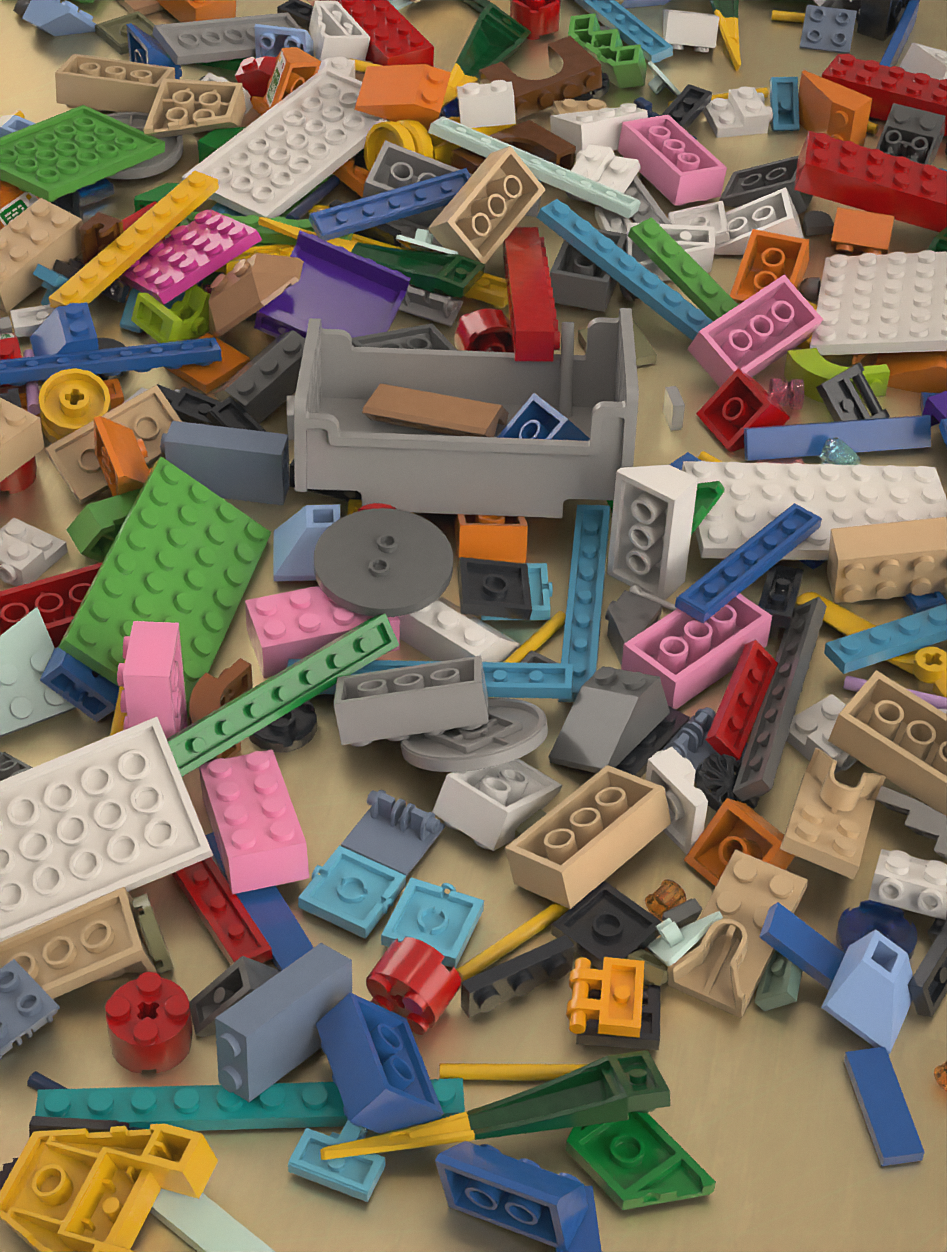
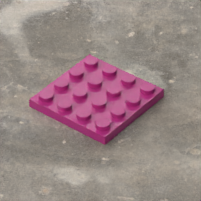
(190, 255)

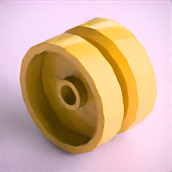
(404, 133)
(71, 401)

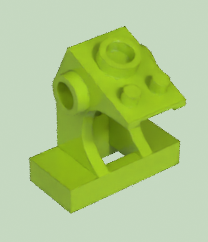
(183, 321)

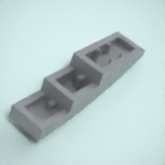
(921, 818)

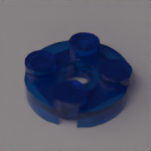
(878, 916)

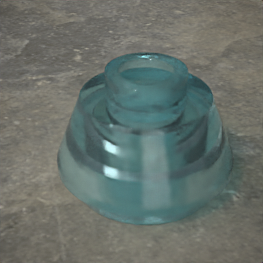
(838, 453)

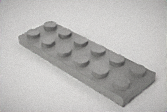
(215, 38)

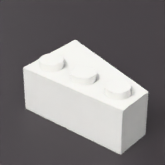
(596, 126)
(695, 240)

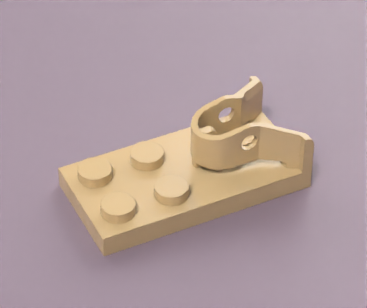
(75, 456)
(830, 817)
(82, 945)
(731, 955)

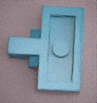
(348, 1175)

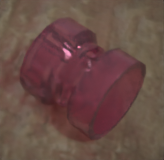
(787, 393)

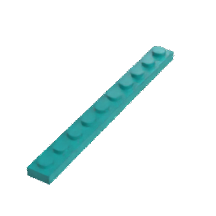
(218, 1109)

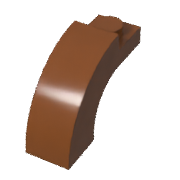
(214, 692)

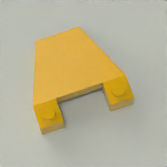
(98, 1187)

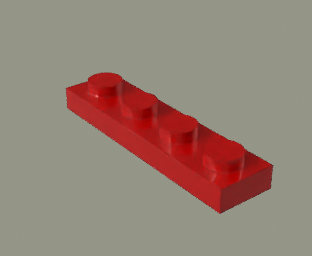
(742, 700)
(222, 912)

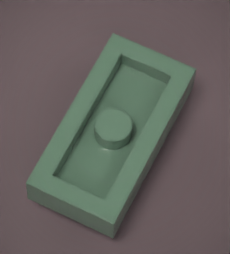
(779, 983)

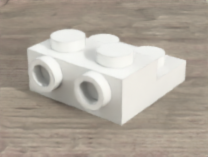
(739, 114)
(605, 168)
(27, 552)
(813, 728)
(685, 802)
(910, 883)

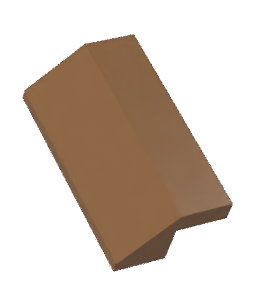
(434, 412)

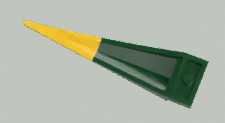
(728, 24)
(491, 40)
(427, 270)
(583, 1097)

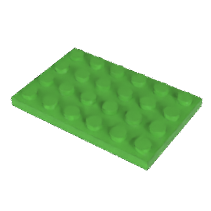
(72, 152)

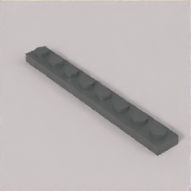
(779, 704)

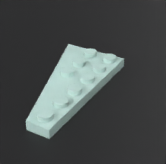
(23, 659)

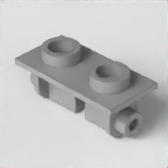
(431, 305)

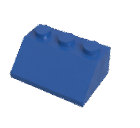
(377, 1066)
(513, 1193)

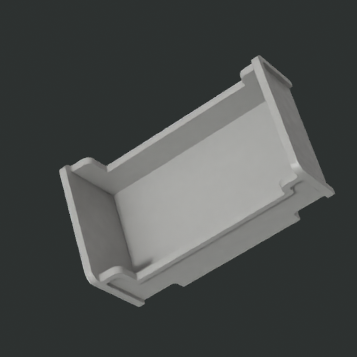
(464, 474)

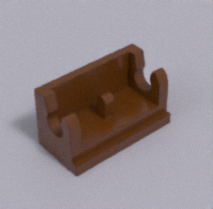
(98, 234)

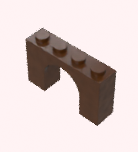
(576, 75)
(524, 136)

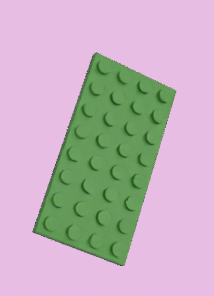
(173, 561)

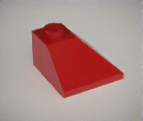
(255, 74)

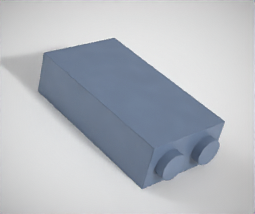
(231, 460)
(277, 1022)

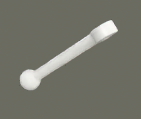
(637, 590)

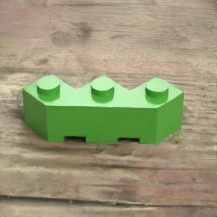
(621, 63)
(99, 524)

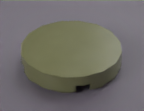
(153, 934)

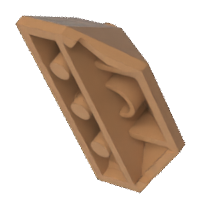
(249, 288)

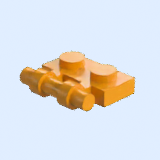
(620, 999)

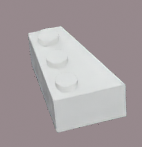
(336, 32)

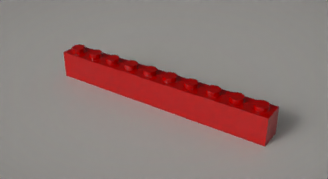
(530, 296)

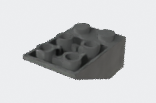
(912, 134)

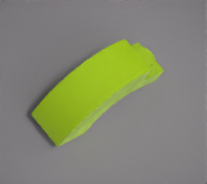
(815, 370)

